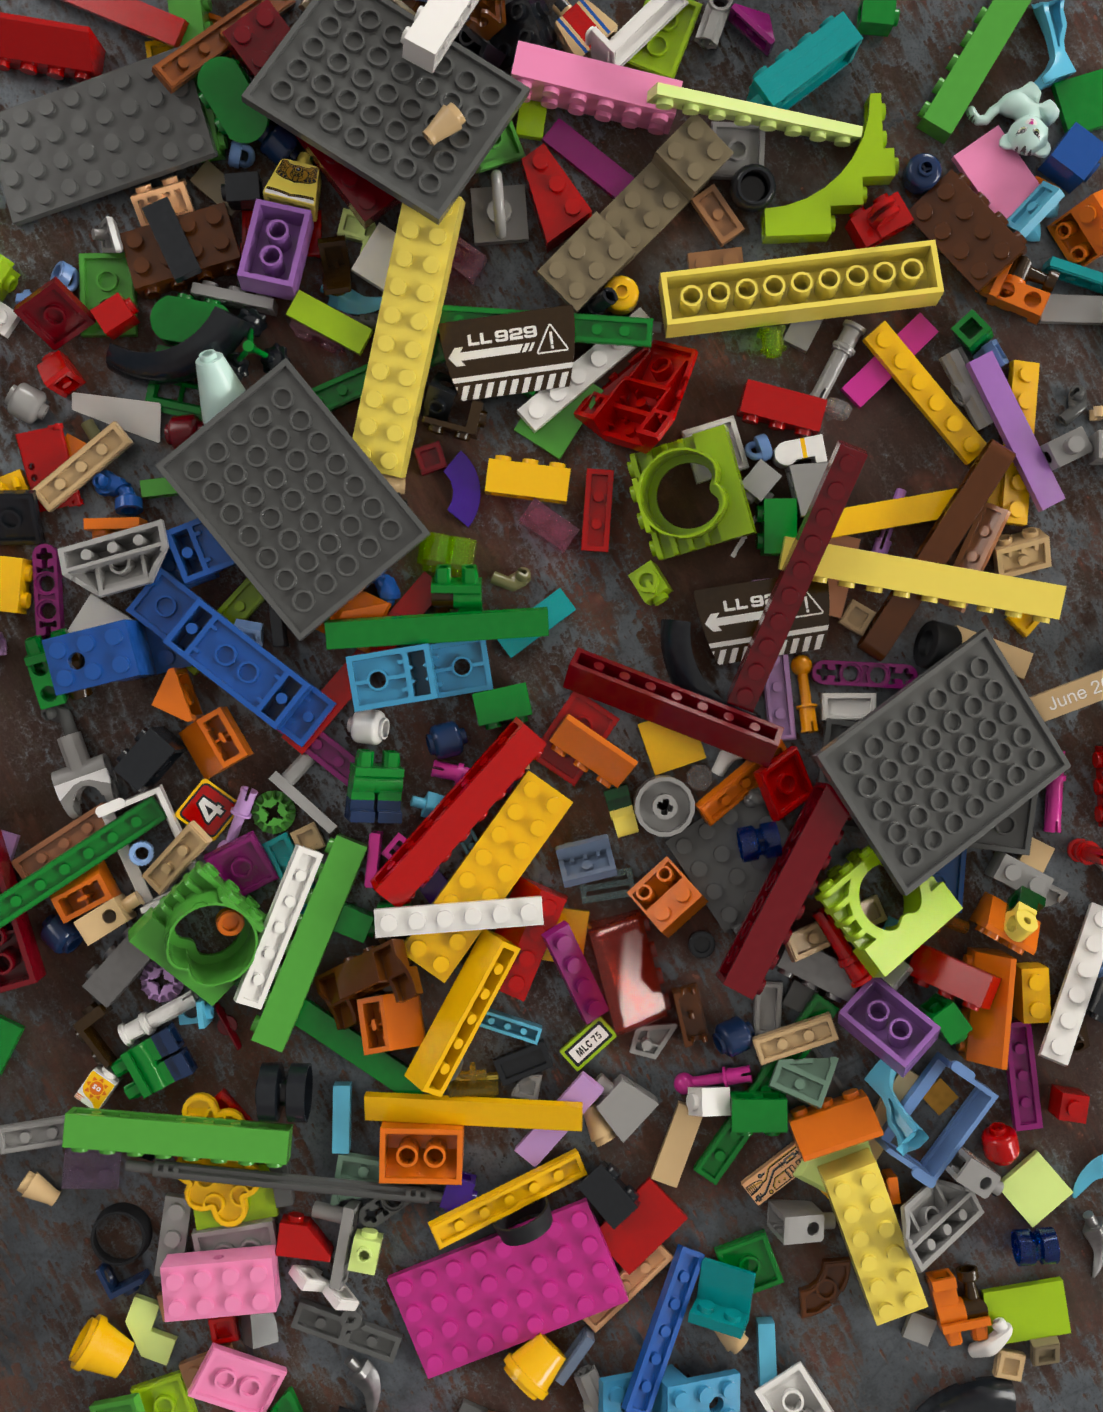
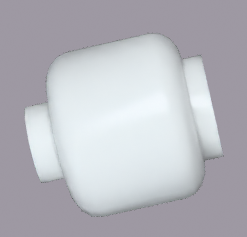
(368, 727)

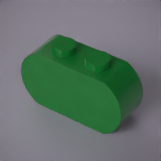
(221, 87)
(180, 317)

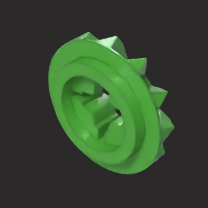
(285, 808)

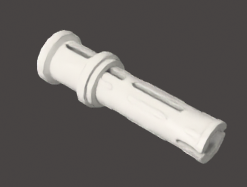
(148, 1022)

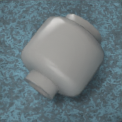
(26, 403)

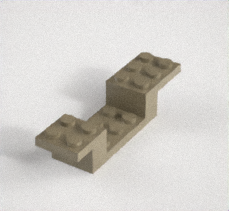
(637, 214)

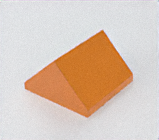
(178, 696)

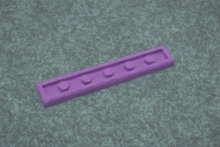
(1015, 431)

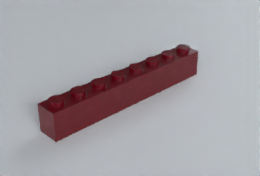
(673, 707)

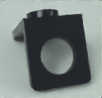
(439, 398)

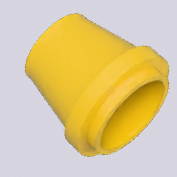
(100, 1348)
(535, 1366)

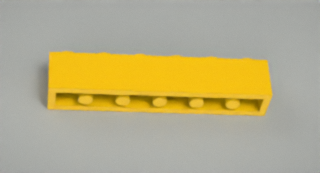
(462, 1013)

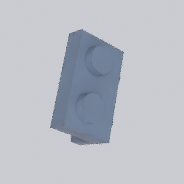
(586, 860)

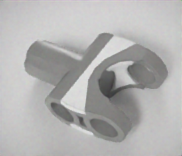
(80, 773)

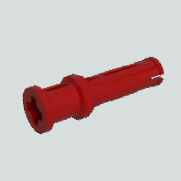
(1085, 852)
(842, 948)

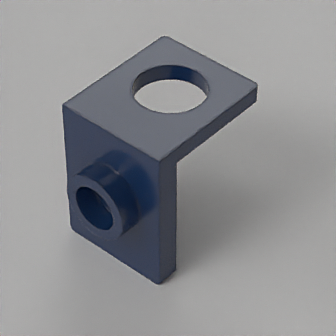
(124, 1287)

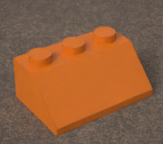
(592, 752)
(835, 1126)
(421, 1153)

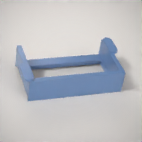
(956, 1131)

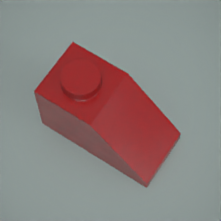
(60, 374)
(302, 1239)

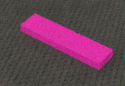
(874, 375)

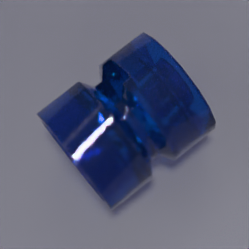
(749, 845)
(1035, 1246)

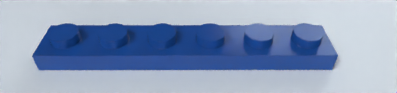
(663, 1330)

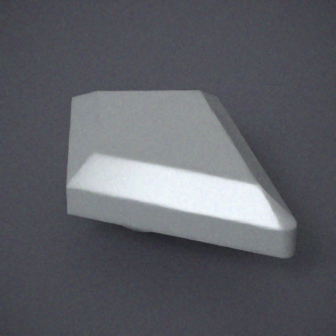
(108, 236)
(651, 1039)

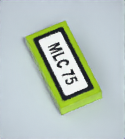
(588, 1043)

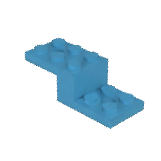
(418, 673)
(678, 1392)

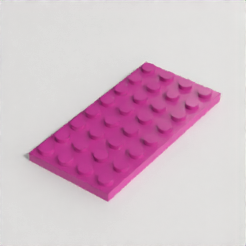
(504, 1294)

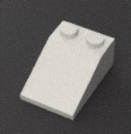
(793, 1392)

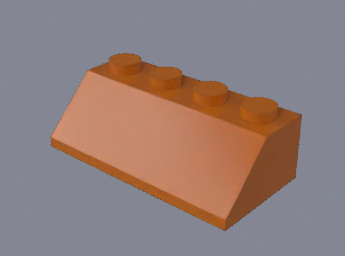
(991, 1027)

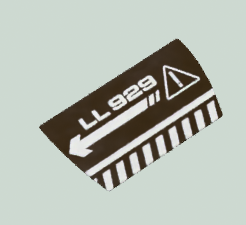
(510, 352)
(733, 611)

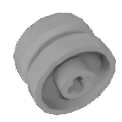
(678, 811)

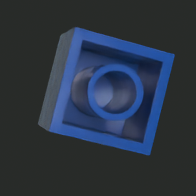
(1073, 158)

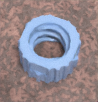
(132, 853)

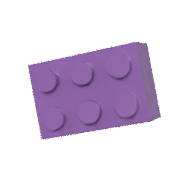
(275, 249)
(888, 1025)

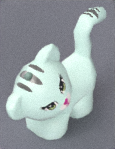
(1030, 130)

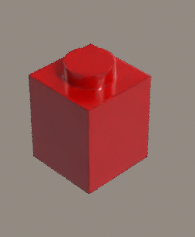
(116, 315)
(1068, 1103)

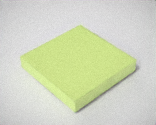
(1034, 1188)

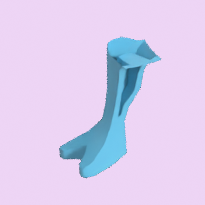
(1053, 25)
(907, 1131)

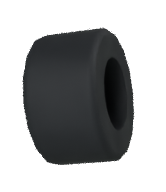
(935, 642)

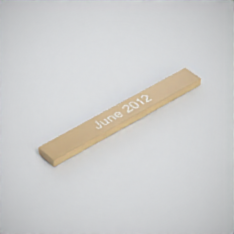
(1069, 696)

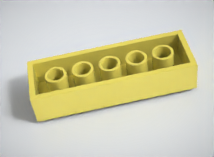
(872, 1236)

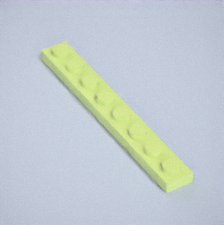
(749, 113)

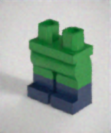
(375, 788)
(148, 1070)

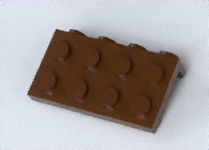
(967, 230)
(210, 238)

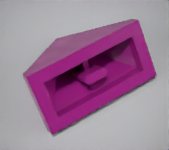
(754, 25)

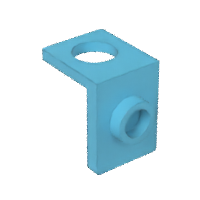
(204, 1016)

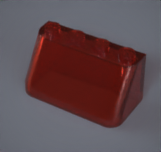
(628, 970)

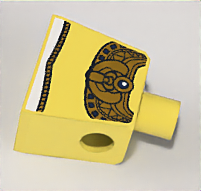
(295, 184)

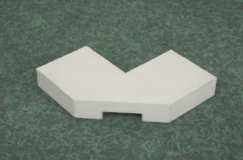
(310, 1279)

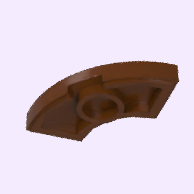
(825, 1288)

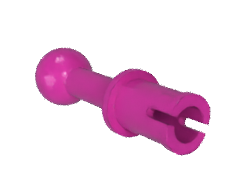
(728, 1076)

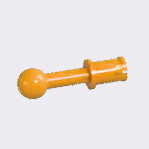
(802, 666)

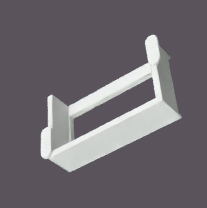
(634, 33)
(107, 812)

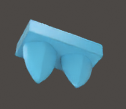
(1040, 204)

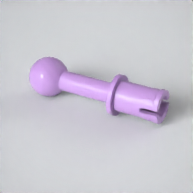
(241, 812)

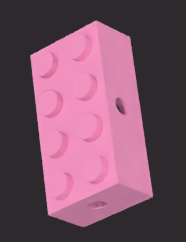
(220, 1283)

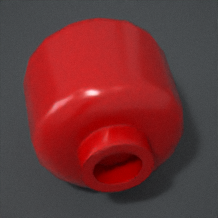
(1000, 1143)

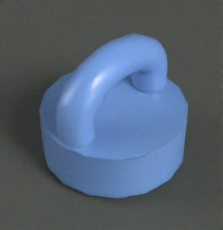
(236, 152)
(64, 273)
(762, 446)

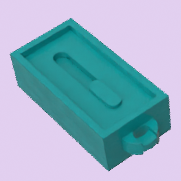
(807, 65)

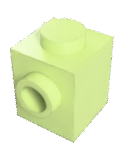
(365, 1251)

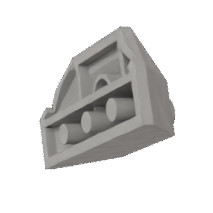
(117, 559)
(936, 1220)

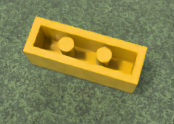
(527, 480)

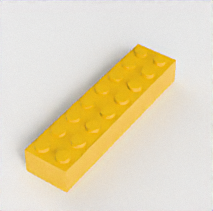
(492, 867)

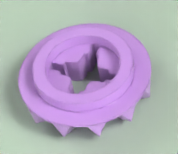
(152, 988)

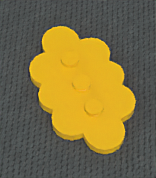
(226, 1201)

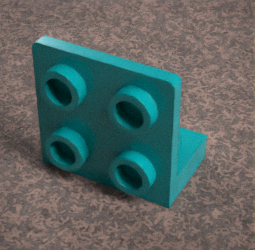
(723, 1298)

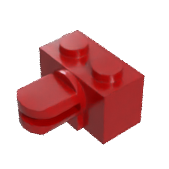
(879, 222)

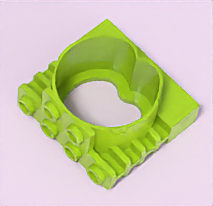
(714, 451)
(878, 949)

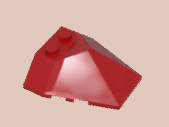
(642, 398)

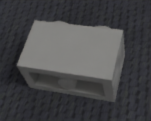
(1016, 873)

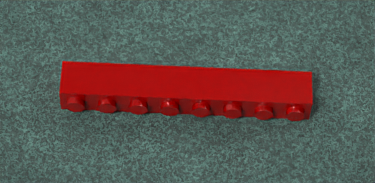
(458, 813)

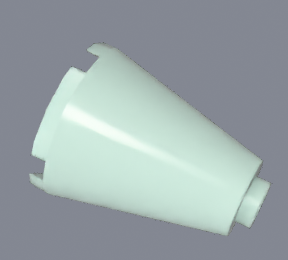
(216, 383)

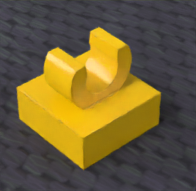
(14, 481)

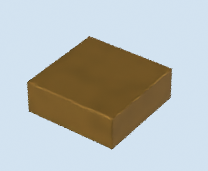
(940, 1096)

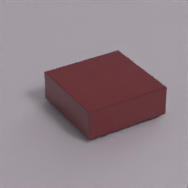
(430, 458)

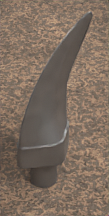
(1094, 1234)
(366, 1378)

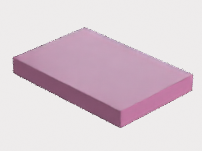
(996, 172)
(236, 1380)

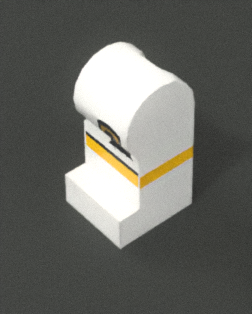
(799, 450)

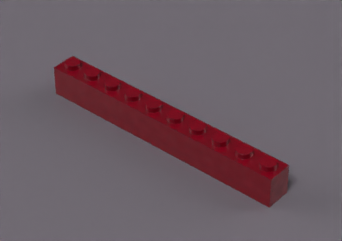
(796, 574)

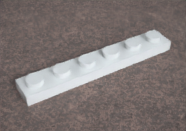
(585, 373)
(458, 916)
(279, 926)
(1075, 990)

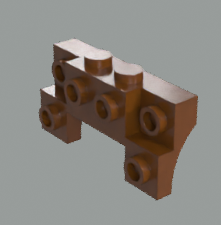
(365, 975)

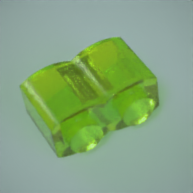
(446, 550)

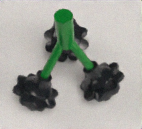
(269, 357)

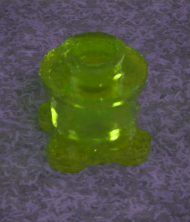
(772, 341)

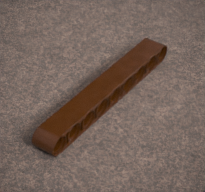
(940, 544)

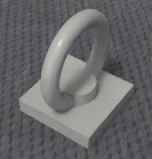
(499, 213)

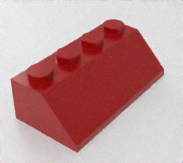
(49, 48)
(529, 937)

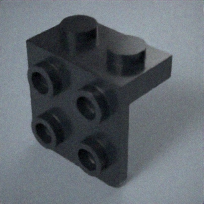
(527, 23)

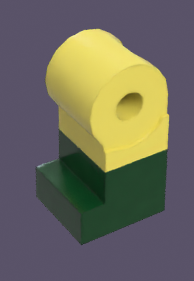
(621, 810)
(1022, 912)

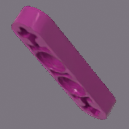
(42, 597)
(863, 674)

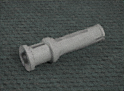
(842, 349)

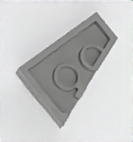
(245, 1234)

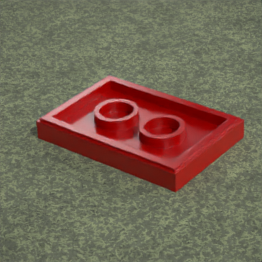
(589, 714)
(644, 1228)

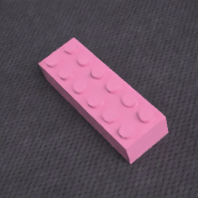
(591, 87)

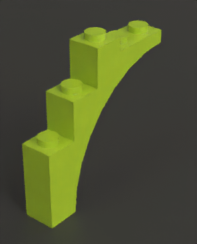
(811, 218)

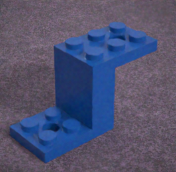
(111, 653)

